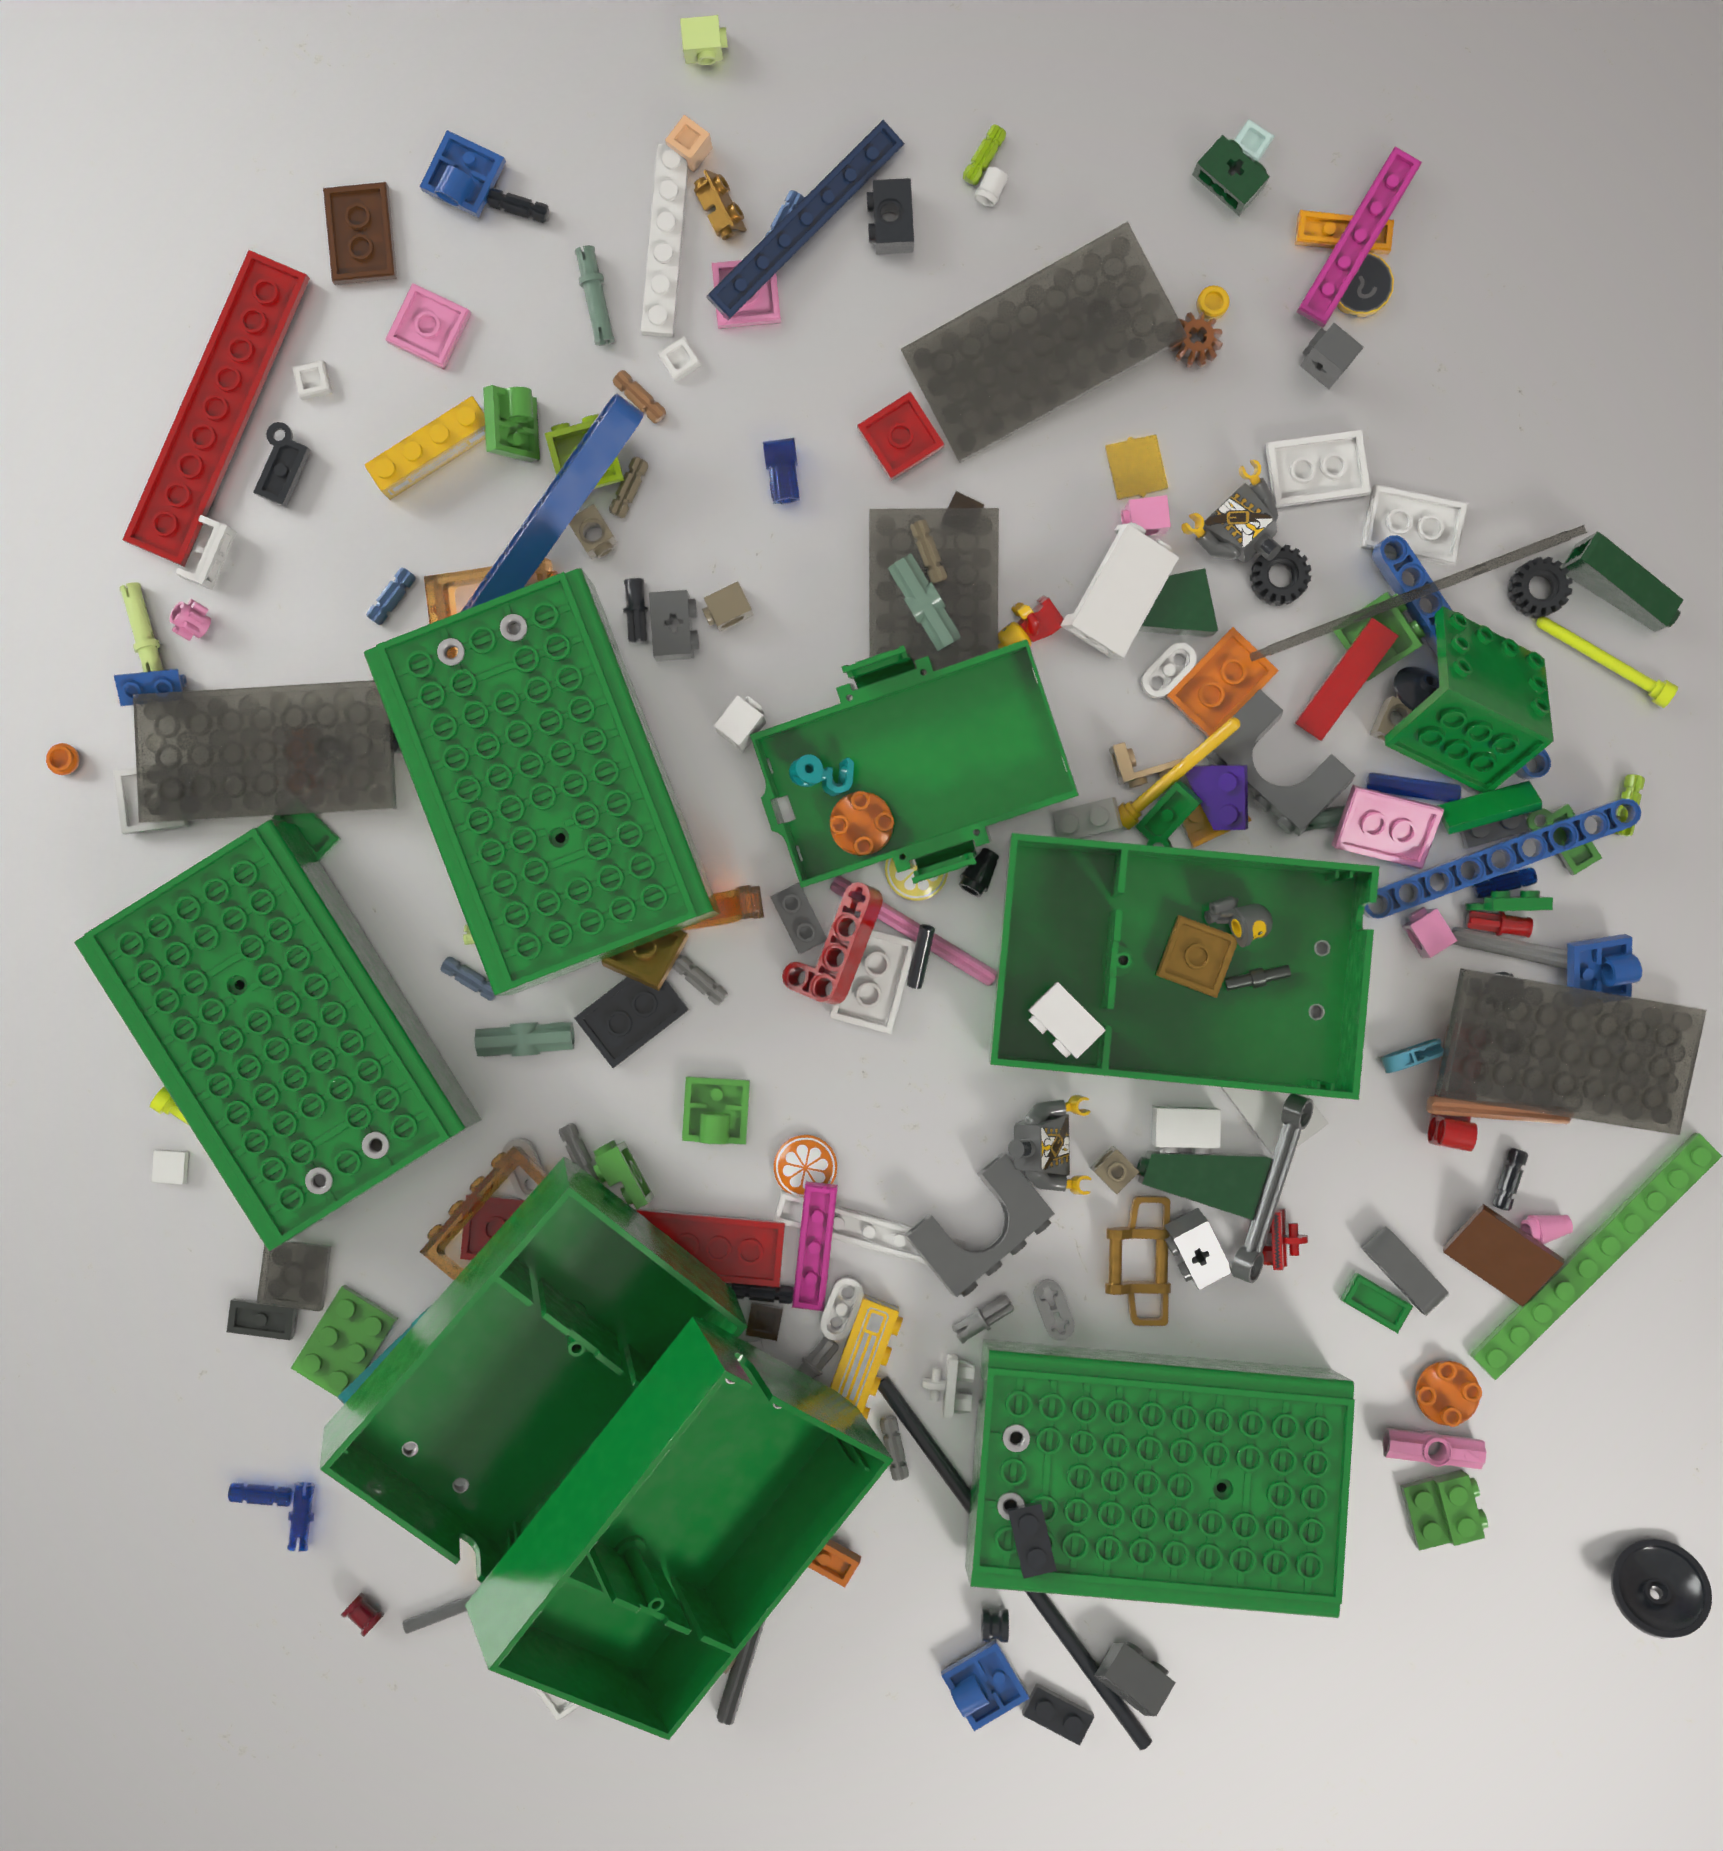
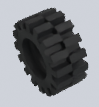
(1557, 579)
(1275, 594)

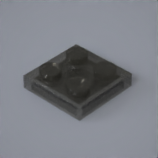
(294, 1276)

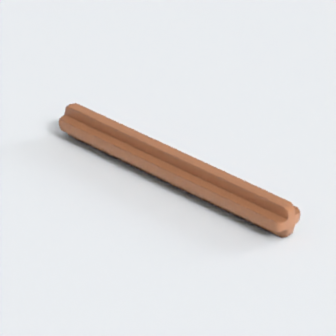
(1455, 1107)

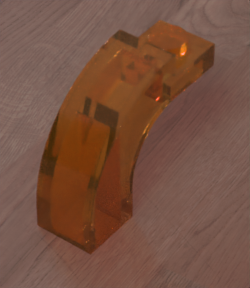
(736, 906)

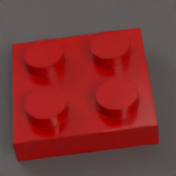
(900, 436)

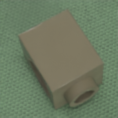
(589, 519)
(727, 607)
(1383, 722)
(1114, 1169)

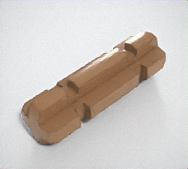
(639, 396)

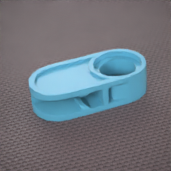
(1412, 1055)

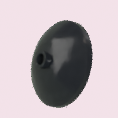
(1677, 1579)

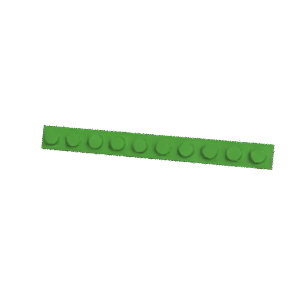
(1596, 1255)

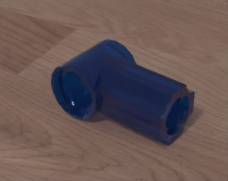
(782, 463)

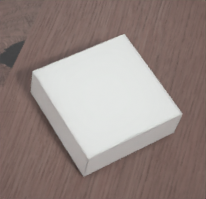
(679, 359)
(312, 379)
(169, 1167)

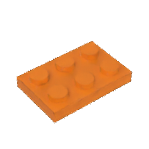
(1221, 683)

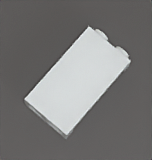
(1122, 591)

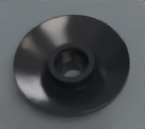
(1414, 685)

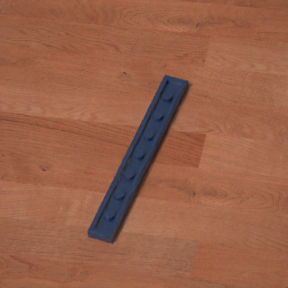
(805, 220)

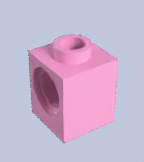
(1149, 513)
(1428, 932)

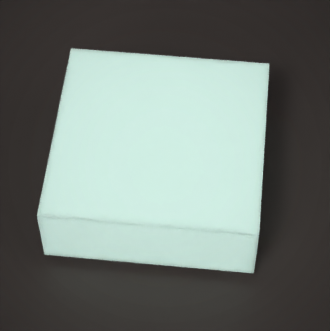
(1254, 140)

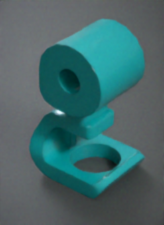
(809, 771)

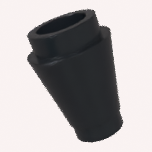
(978, 876)

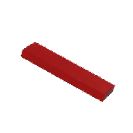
(1346, 679)

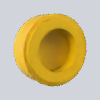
(1213, 302)

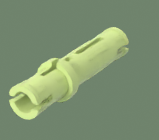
(145, 642)

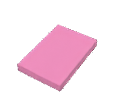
(1387, 827)

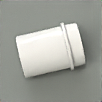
(991, 187)

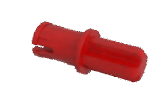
(1499, 923)

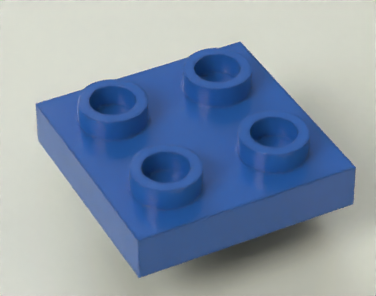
(462, 173)
(1603, 965)
(984, 1685)

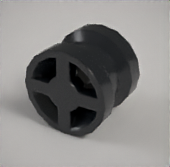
(995, 1625)

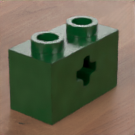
(1214, 173)

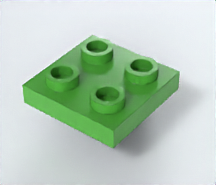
(511, 422)
(716, 1110)

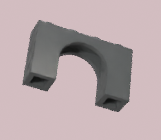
(1293, 805)
(1023, 1214)

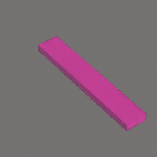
(1359, 237)

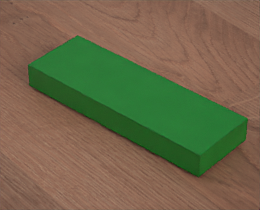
(1490, 807)

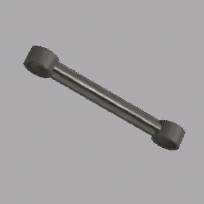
(1249, 1258)

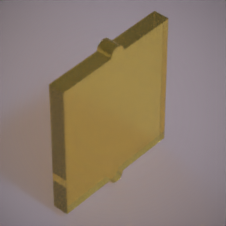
(1136, 467)

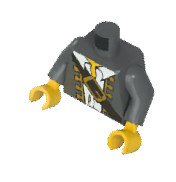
(1241, 523)
(1043, 1145)

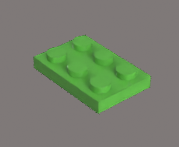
(344, 1341)

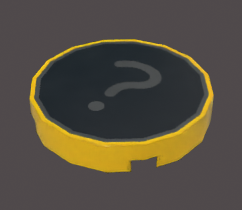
(1369, 288)

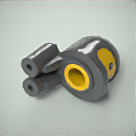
(1245, 922)

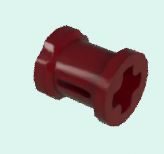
(362, 1614)

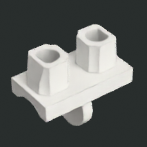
(955, 1371)

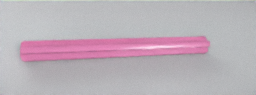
(939, 945)

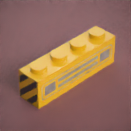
(428, 448)
(865, 1351)

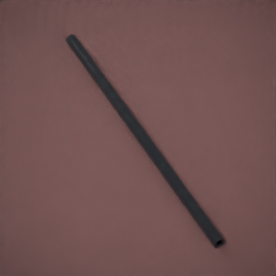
(1040, 1600)

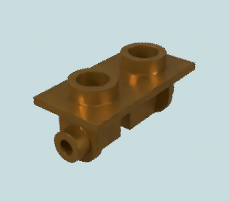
(713, 193)

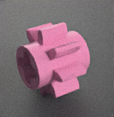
(190, 619)

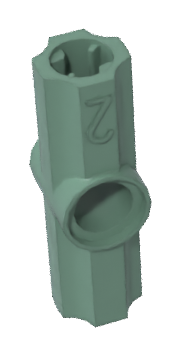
(924, 602)
(524, 1039)

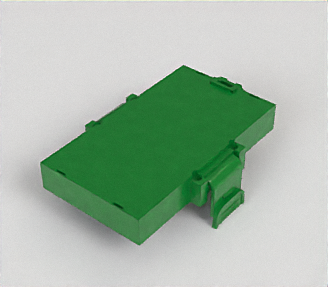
(935, 746)

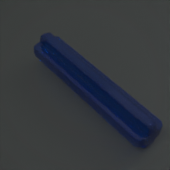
(1413, 787)

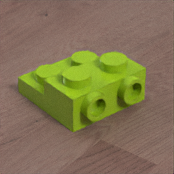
(564, 440)

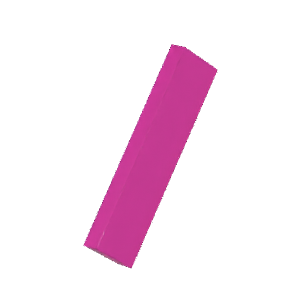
(814, 1246)

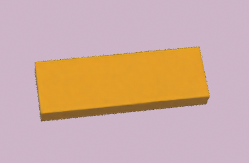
(1325, 230)

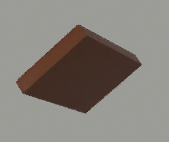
(360, 233)
(1503, 1255)

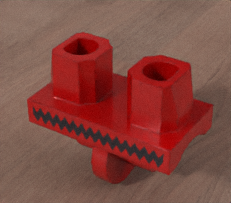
(1277, 1252)

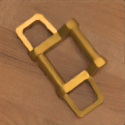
(1160, 1285)

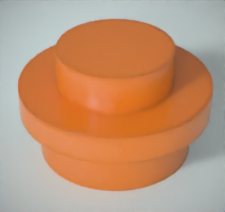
(62, 759)

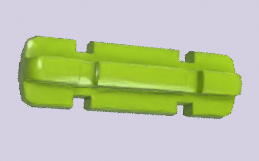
(984, 154)
(1633, 784)

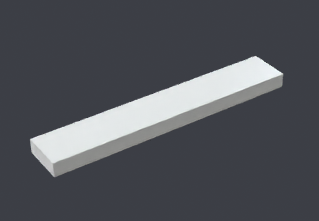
(856, 1228)

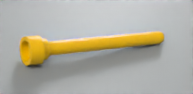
(1131, 810)

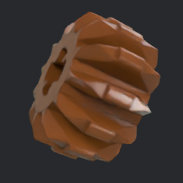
(1201, 349)

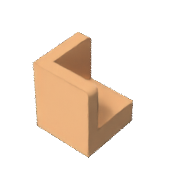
(690, 142)

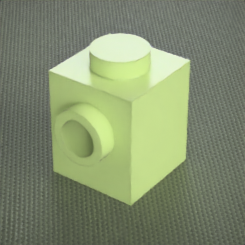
(703, 39)

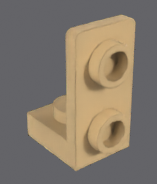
(1125, 760)

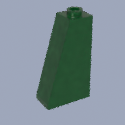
(1622, 582)
(1183, 607)
(1214, 1179)

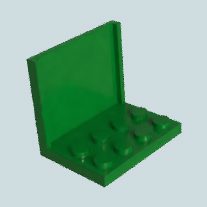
(1486, 712)

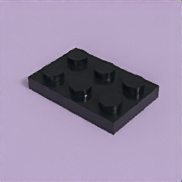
(629, 1018)

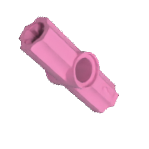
(1452, 1451)

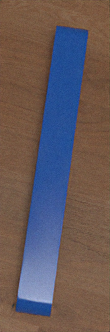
(560, 501)
(1392, 572)
(1514, 856)

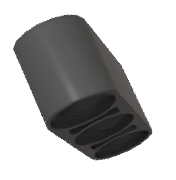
(1405, 1271)

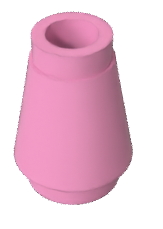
(1547, 1227)

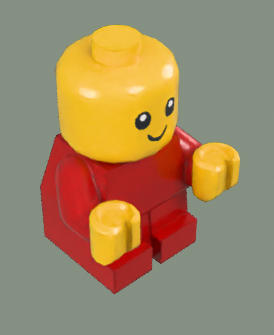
(1034, 623)

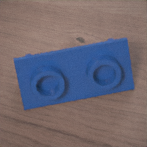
(148, 682)

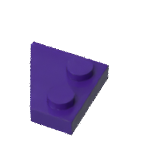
(1222, 794)

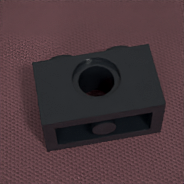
(894, 197)

